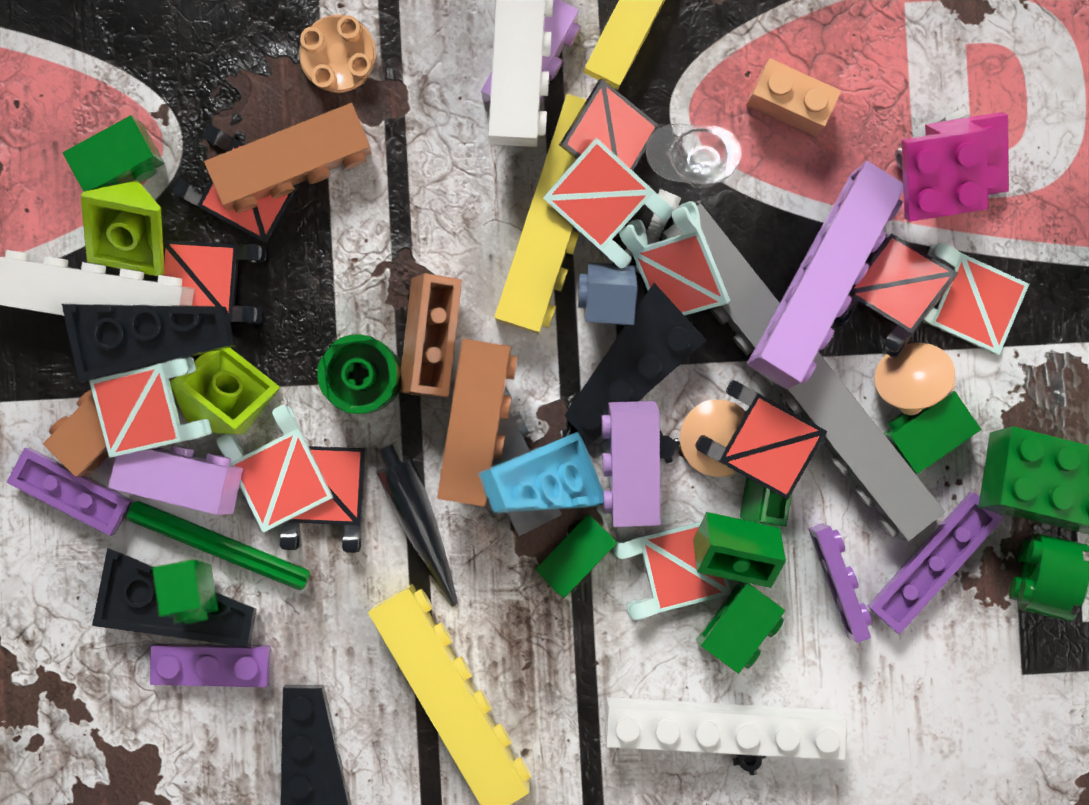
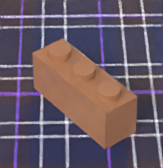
(430, 336)

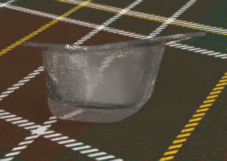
(693, 154)

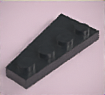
(132, 337)
(635, 361)
(130, 604)
(309, 751)

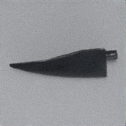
(416, 517)

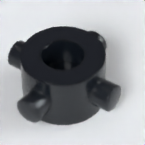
(667, 447)
(748, 762)

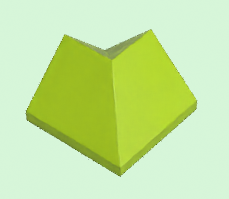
(123, 228)
(224, 392)

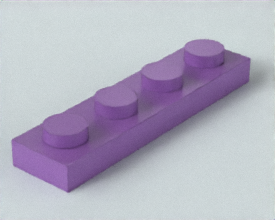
(934, 563)

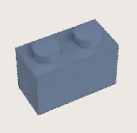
(608, 293)

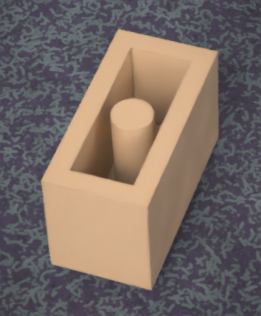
(793, 97)

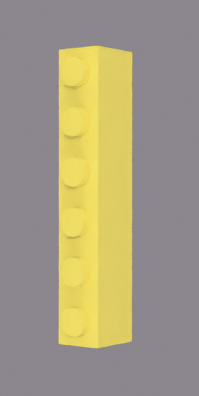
(543, 242)
(450, 699)

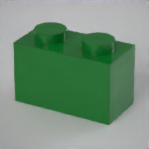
(114, 156)
(932, 432)
(739, 550)
(185, 591)
(741, 627)

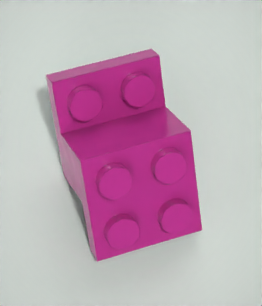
(955, 166)

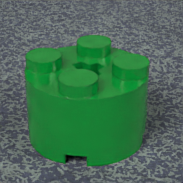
(342, 360)
(1051, 576)

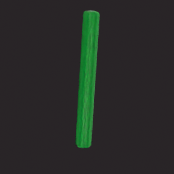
(218, 545)

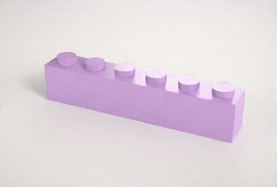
(826, 276)

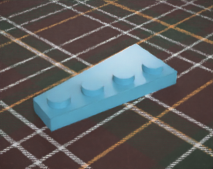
(545, 479)

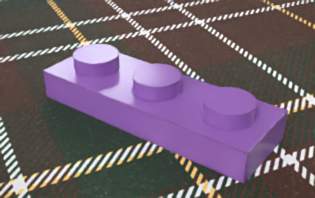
(73, 495)
(841, 582)
(209, 665)

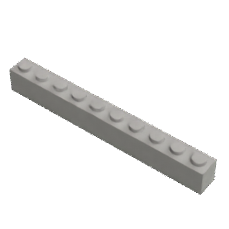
(851, 434)

